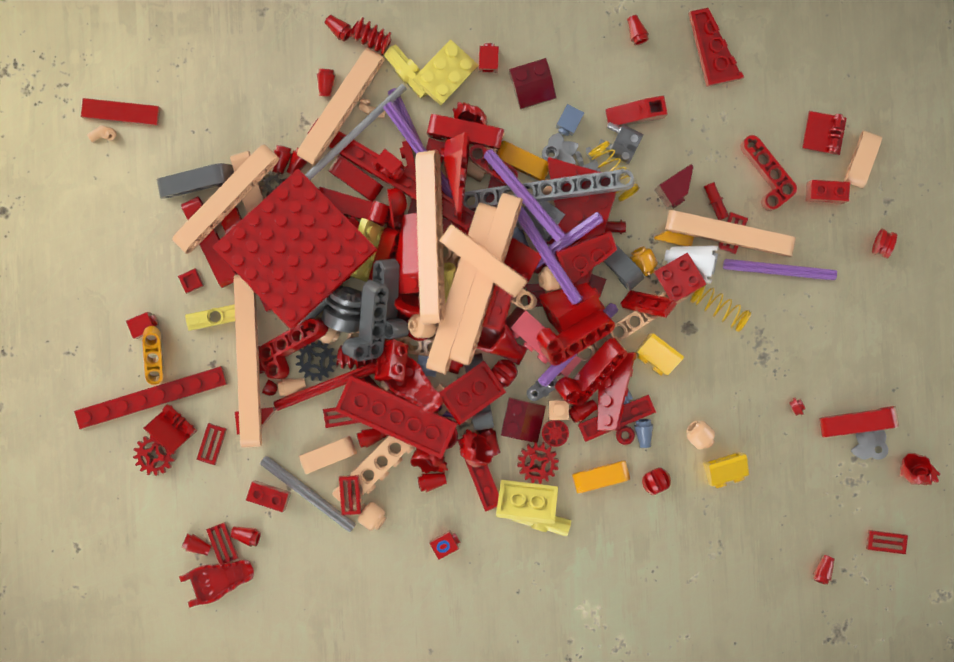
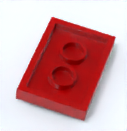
(472, 392)

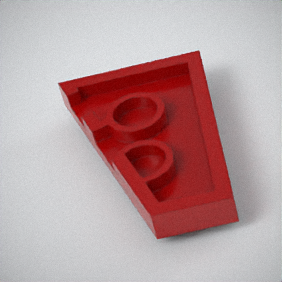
(585, 255)

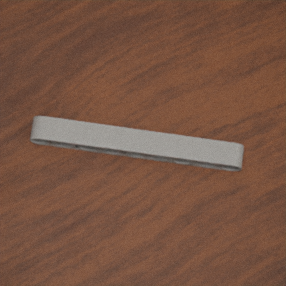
(557, 184)

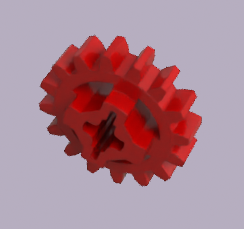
(544, 458)
(152, 463)

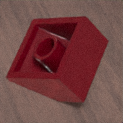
(532, 83)
(675, 188)
(523, 420)

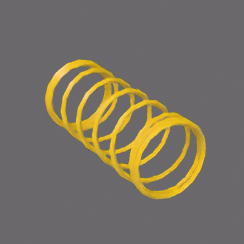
(598, 150)
(698, 293)

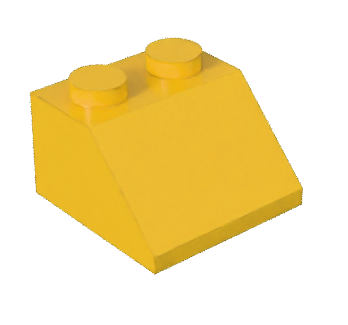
(658, 354)
(726, 469)

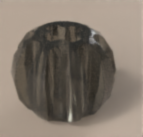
(270, 180)

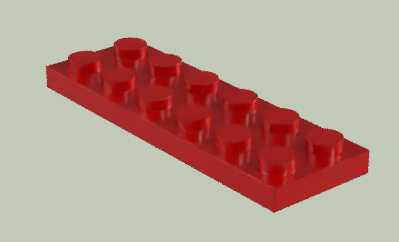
(395, 416)

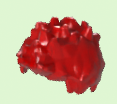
(470, 113)
(475, 449)
(428, 462)
(918, 470)

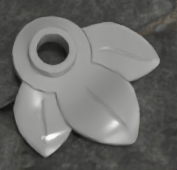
(562, 149)
(867, 444)

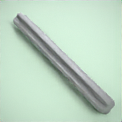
(307, 493)

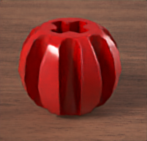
(505, 372)
(656, 481)

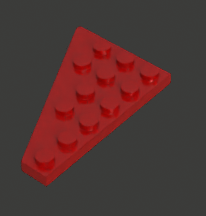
(582, 207)

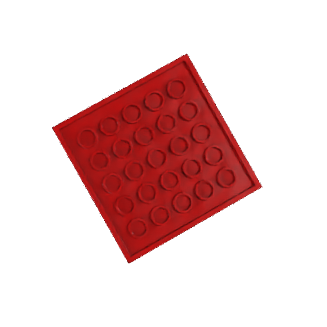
(294, 249)

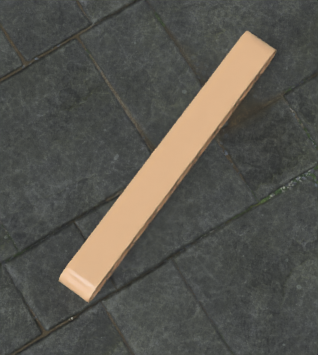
(429, 233)
(482, 287)
(440, 352)
(247, 364)

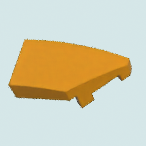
(675, 238)

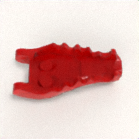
(416, 388)
(214, 581)

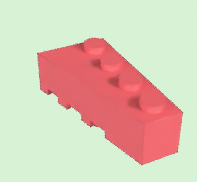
(527, 327)

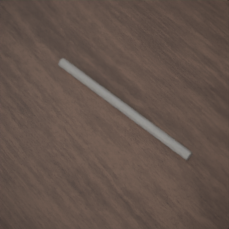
(354, 133)

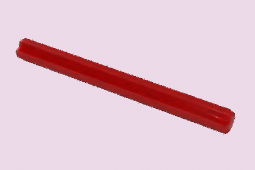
(323, 387)

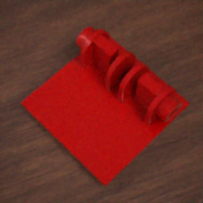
(824, 132)
(522, 259)
(680, 277)
(170, 429)

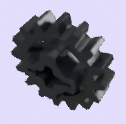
(309, 365)

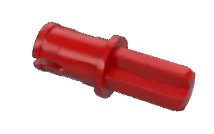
(716, 201)

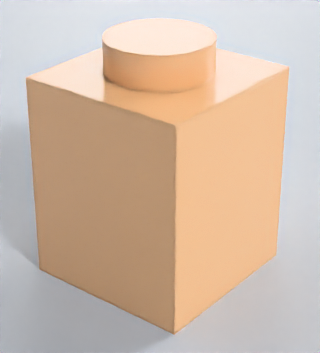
(558, 410)

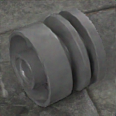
(343, 309)

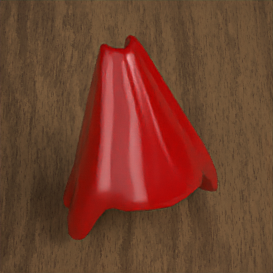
(499, 343)

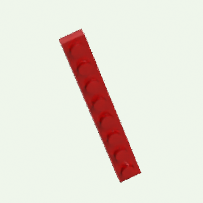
(150, 397)

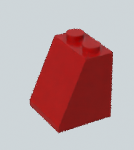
(563, 313)

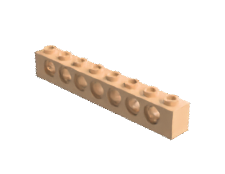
(371, 463)

